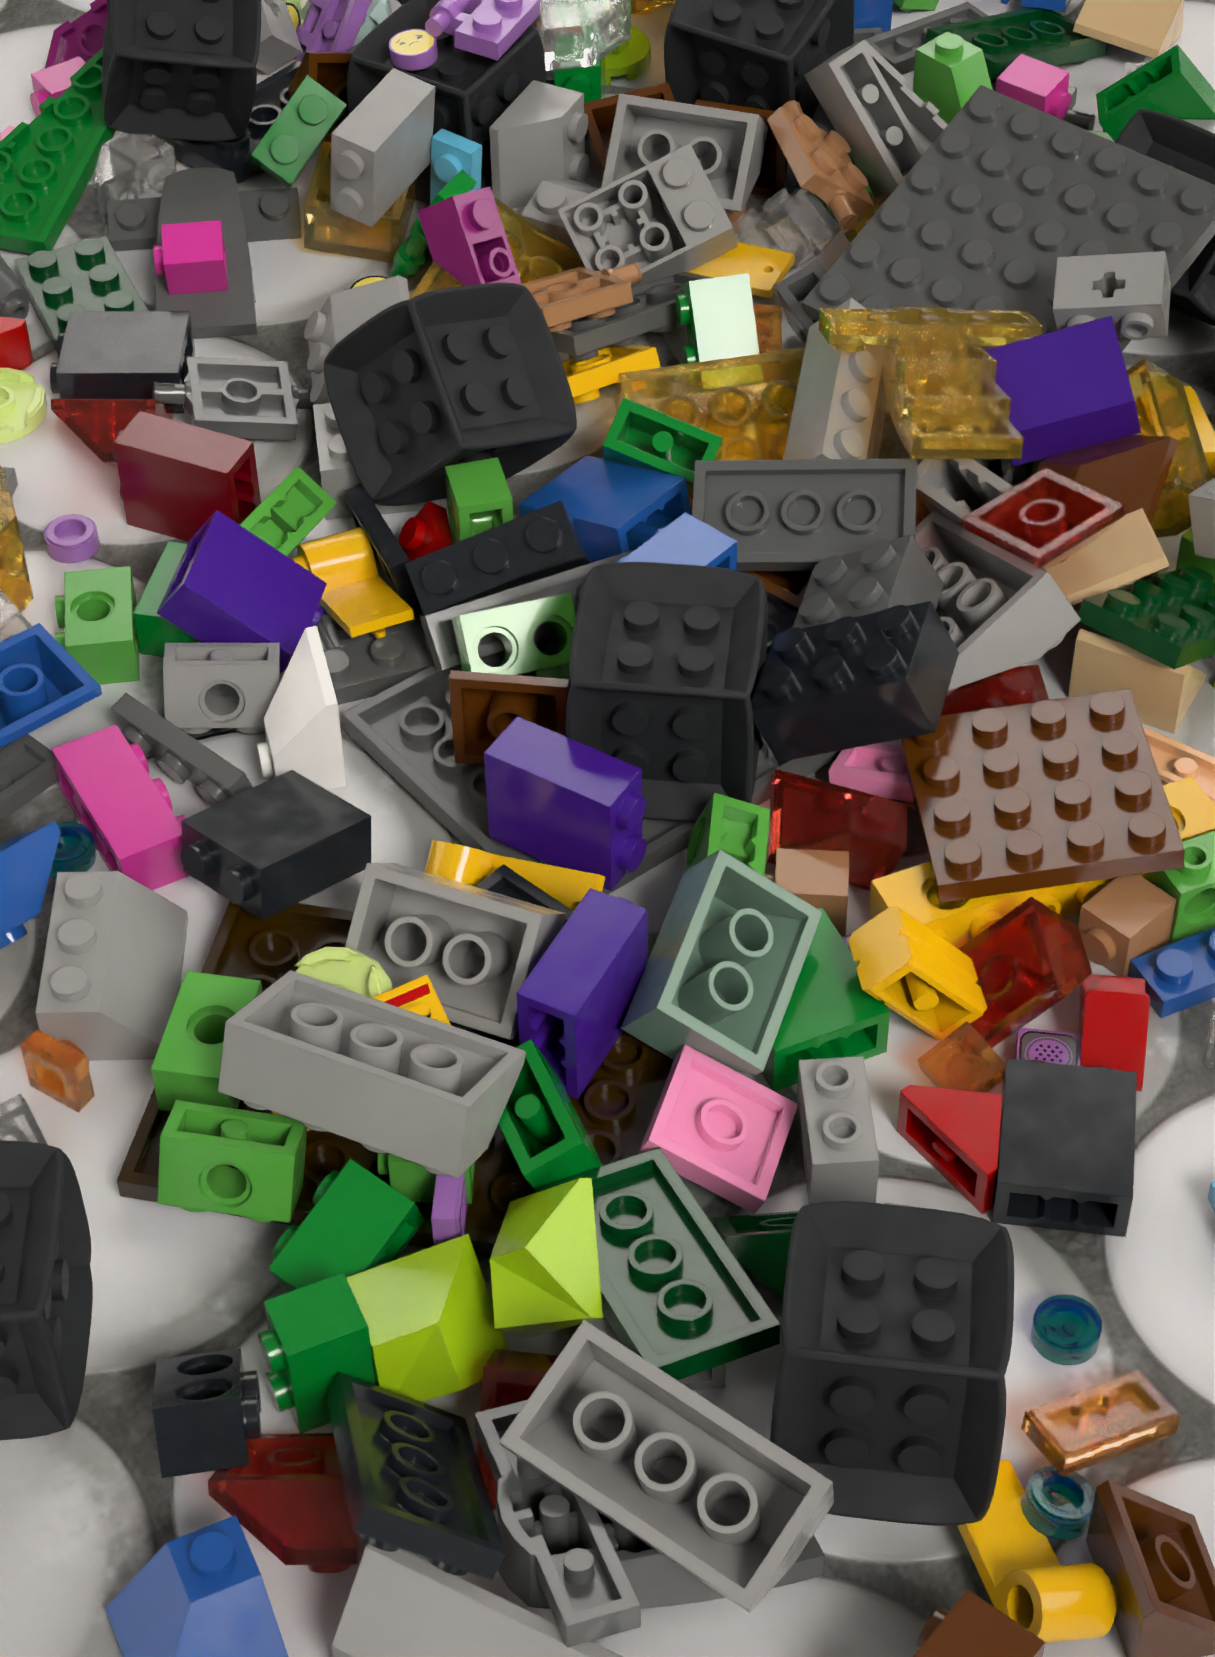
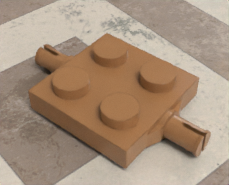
(821, 164)
(583, 293)

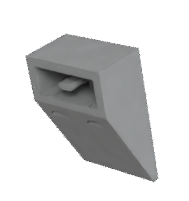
(652, 217)

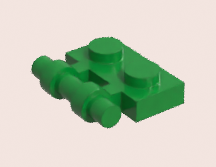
(412, 251)

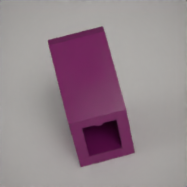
(469, 238)

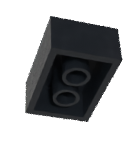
(854, 682)

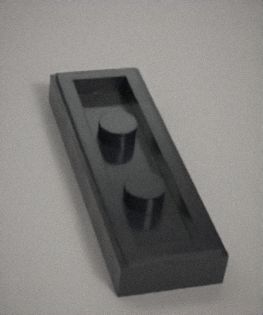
(384, 544)

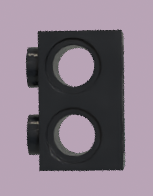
(205, 1412)

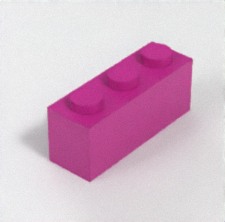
(122, 806)

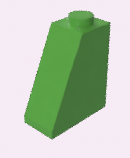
(949, 73)

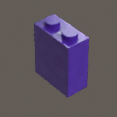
(1067, 389)
(241, 590)
(564, 802)
(584, 987)

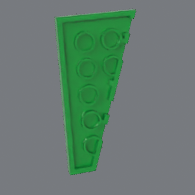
(51, 162)

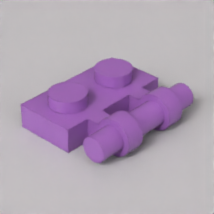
(331, 25)
(487, 28)

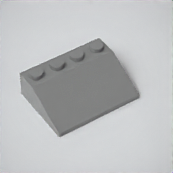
(991, 601)

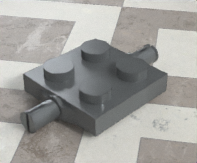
(238, 397)

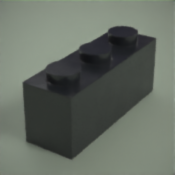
(498, 559)

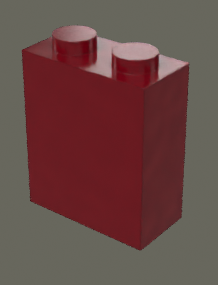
(182, 474)

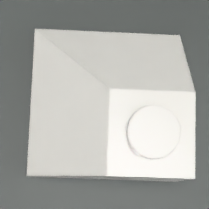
(304, 720)

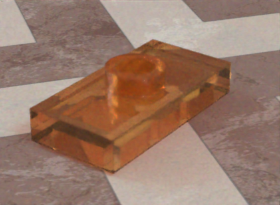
(1100, 1422)

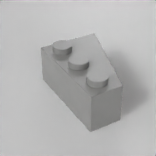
(875, 114)

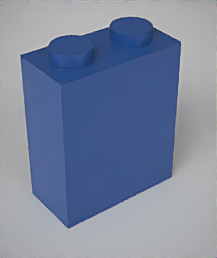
(613, 503)

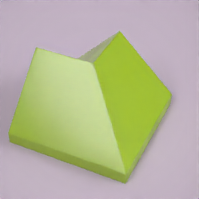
(547, 1262)
(428, 1320)

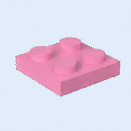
(720, 1128)

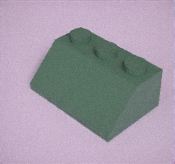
(723, 965)

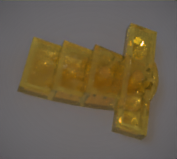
(938, 374)

